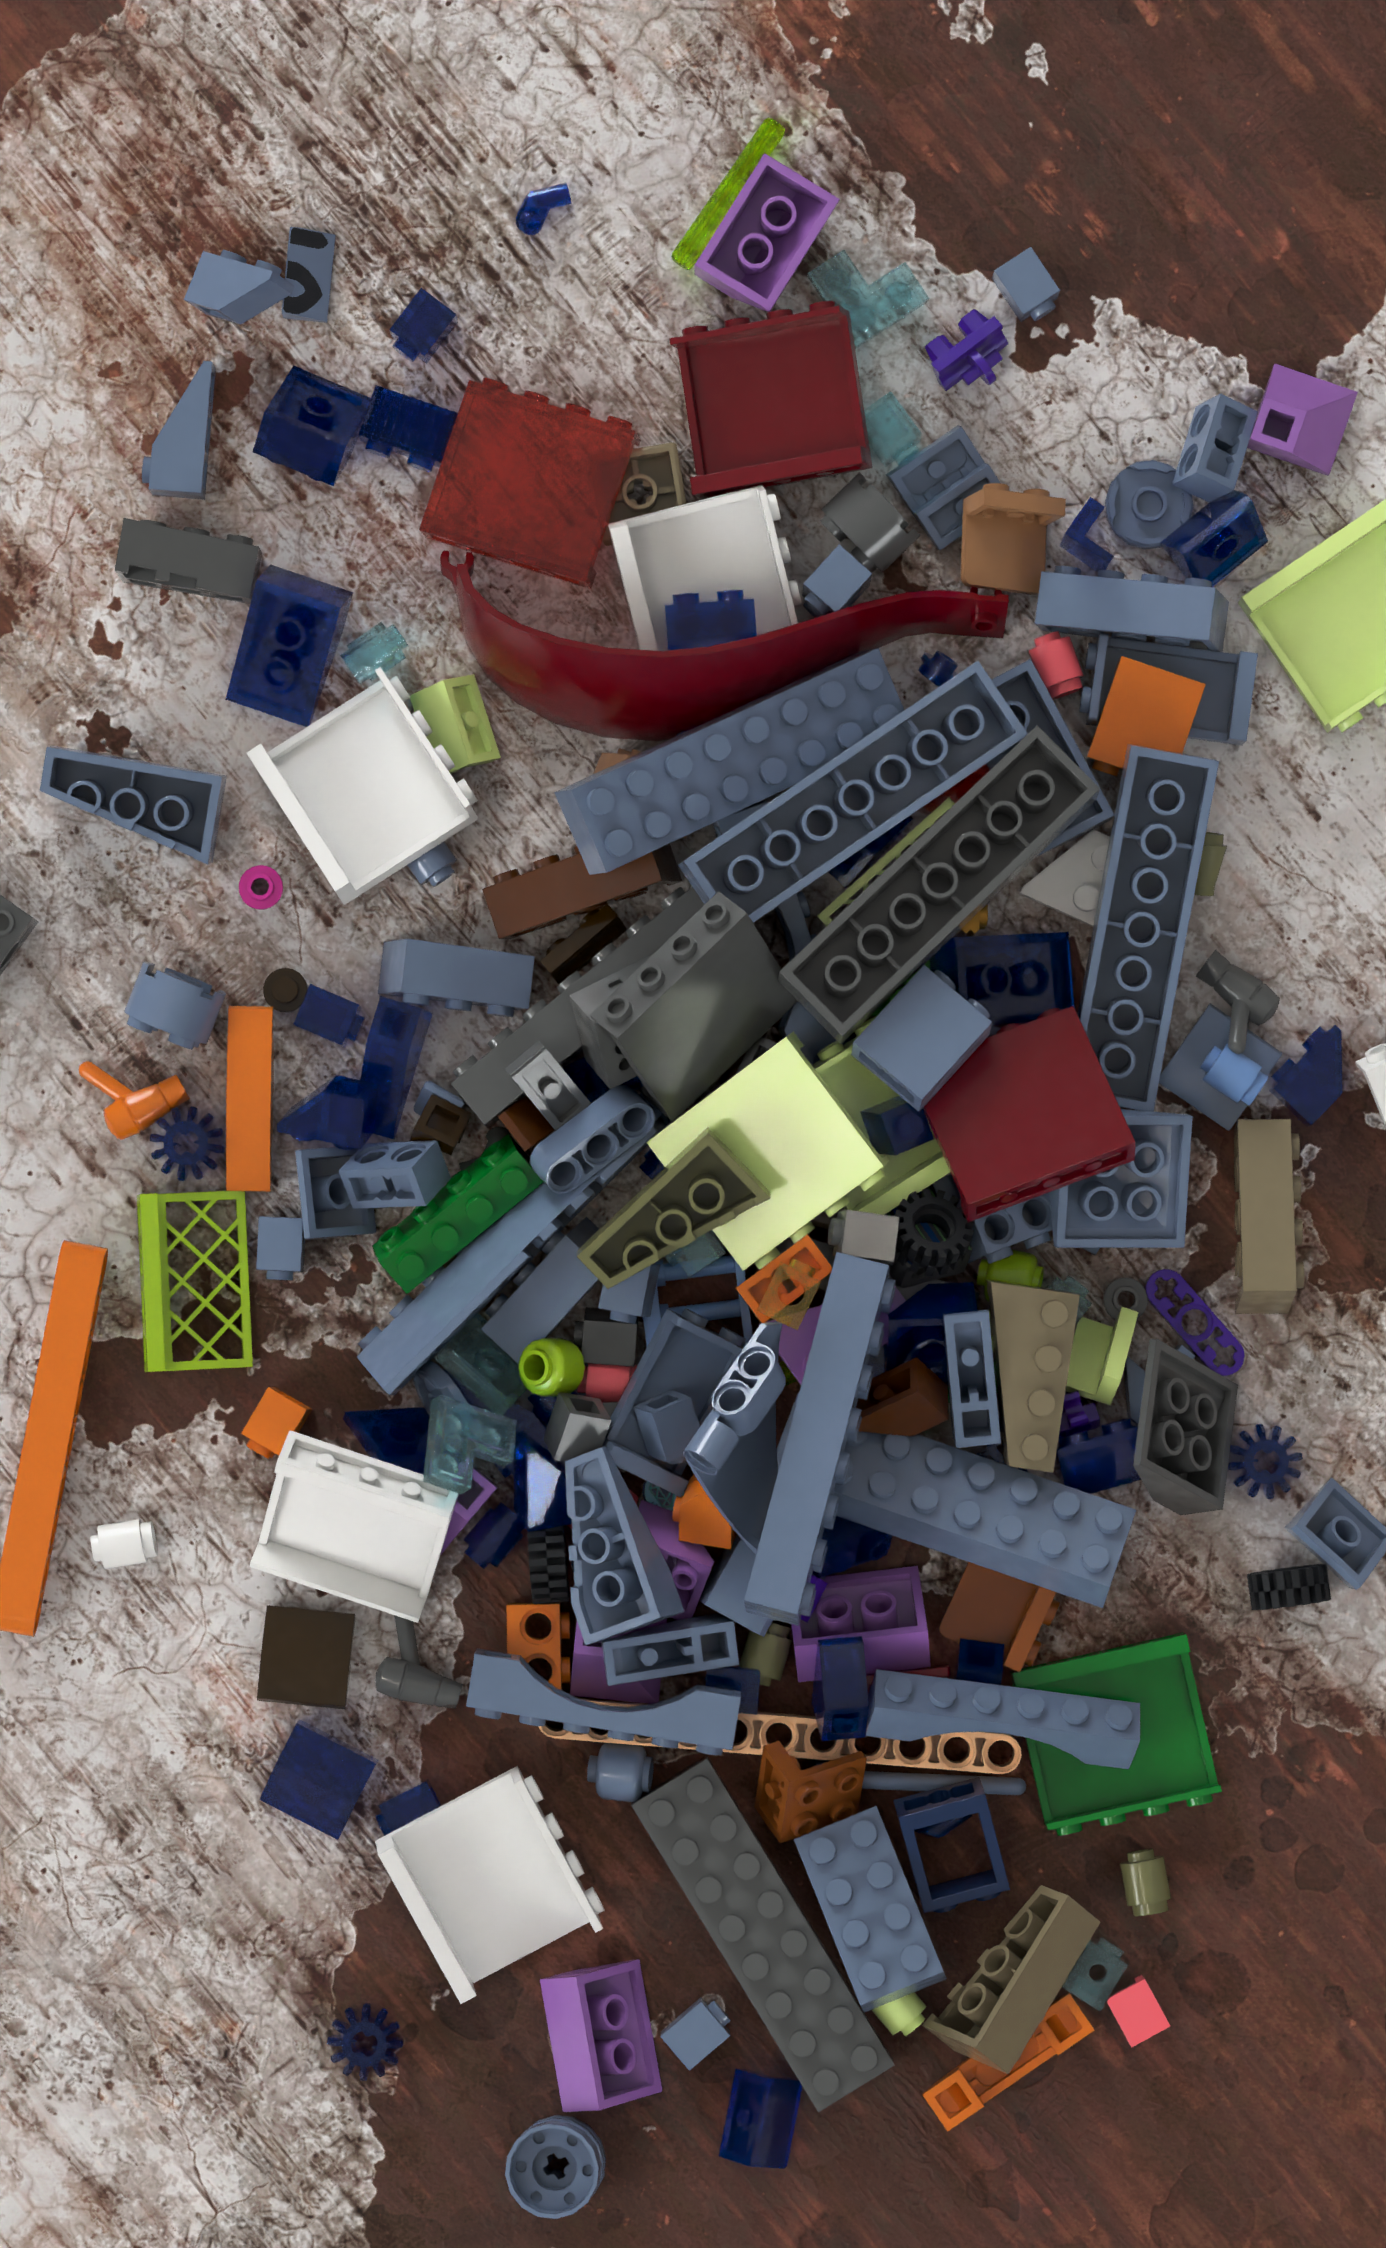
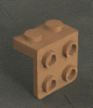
(1006, 537)

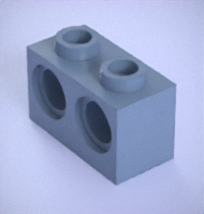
(1214, 448)
(835, 583)
(394, 1174)
(1012, 1229)

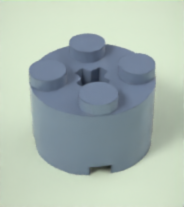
(174, 1005)

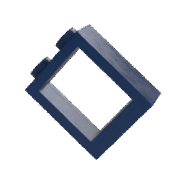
(938, 1807)

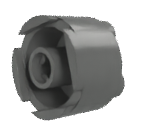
(869, 523)

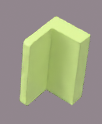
(458, 721)
(1100, 1356)

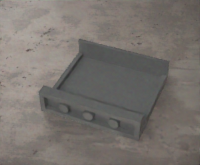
(696, 1005)

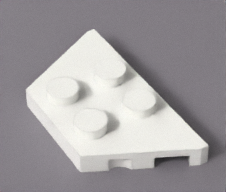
(1073, 879)

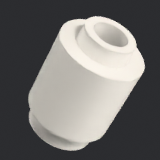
(124, 1543)

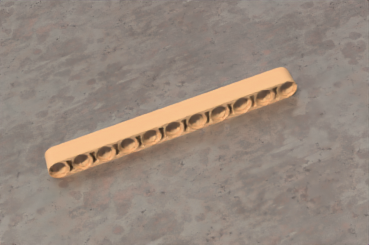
(801, 1747)

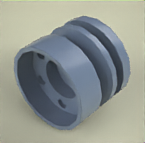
(547, 2191)

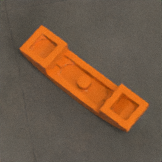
(975, 2083)

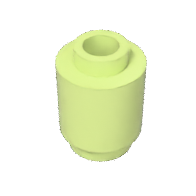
(901, 2014)

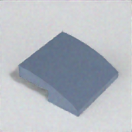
(938, 481)
(1185, 1076)

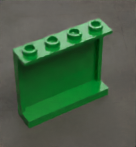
(1173, 1748)

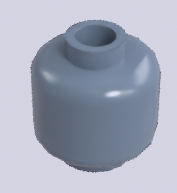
(621, 1772)

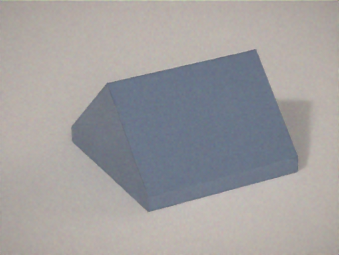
(324, 1198)
(1340, 1534)
(728, 1586)

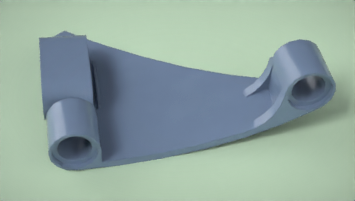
(737, 1441)

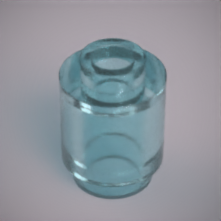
(373, 650)

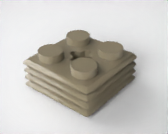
(659, 472)

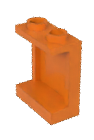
(1144, 710)

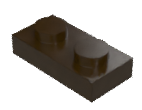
(576, 951)

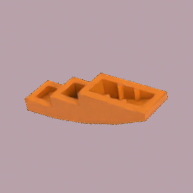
(249, 1098)

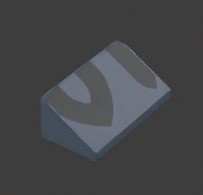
(310, 271)

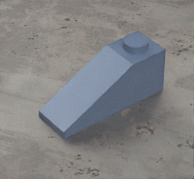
(182, 447)
(971, 1379)
(671, 1649)

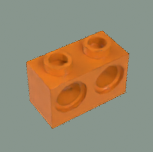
(755, 1287)
(273, 1420)
(550, 1647)

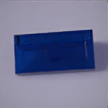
(1076, 540)
(760, 2119)

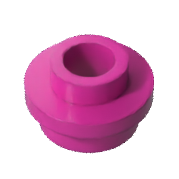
(273, 894)

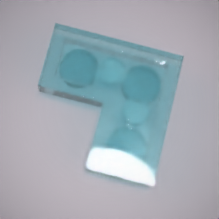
(871, 306)
(458, 1435)

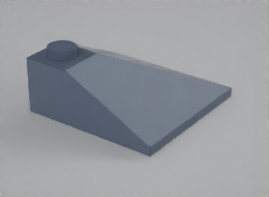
(1136, 1202)

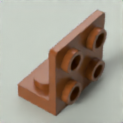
(806, 1799)

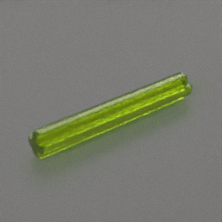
(716, 208)

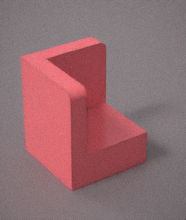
(1137, 2012)

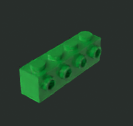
(457, 1214)

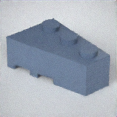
(456, 976)
(543, 1293)

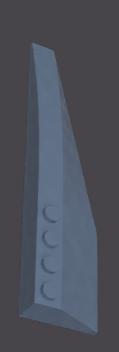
(479, 1274)

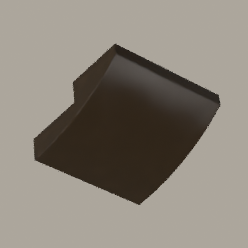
(306, 1657)

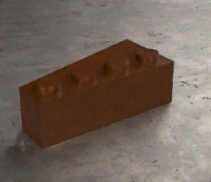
(565, 887)

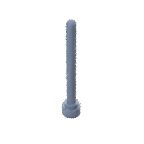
(927, 1782)

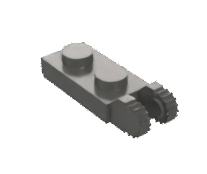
(547, 1085)

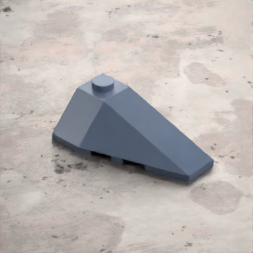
(616, 1561)

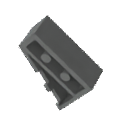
(187, 560)

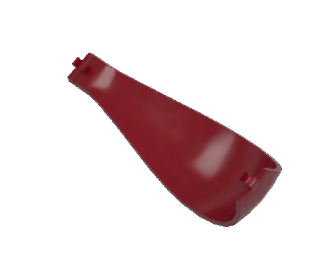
(673, 691)

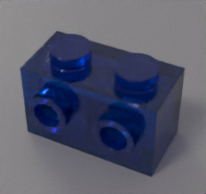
(708, 622)

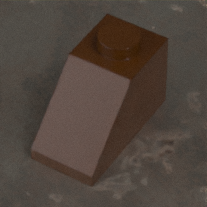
(526, 1124)
(904, 1401)

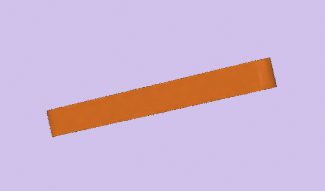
(49, 1435)

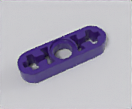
(1224, 1340)

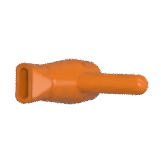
(137, 1109)

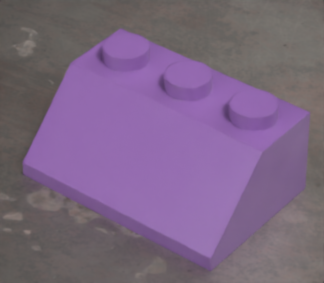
(765, 234)
(877, 1605)
(601, 2036)

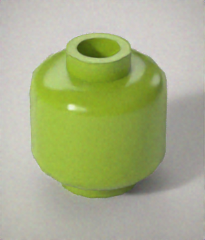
(1018, 1269)
(551, 1366)

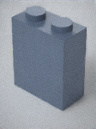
(922, 1037)

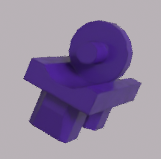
(971, 356)

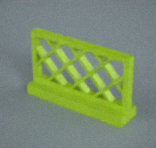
(155, 1281)

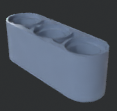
(584, 1159)

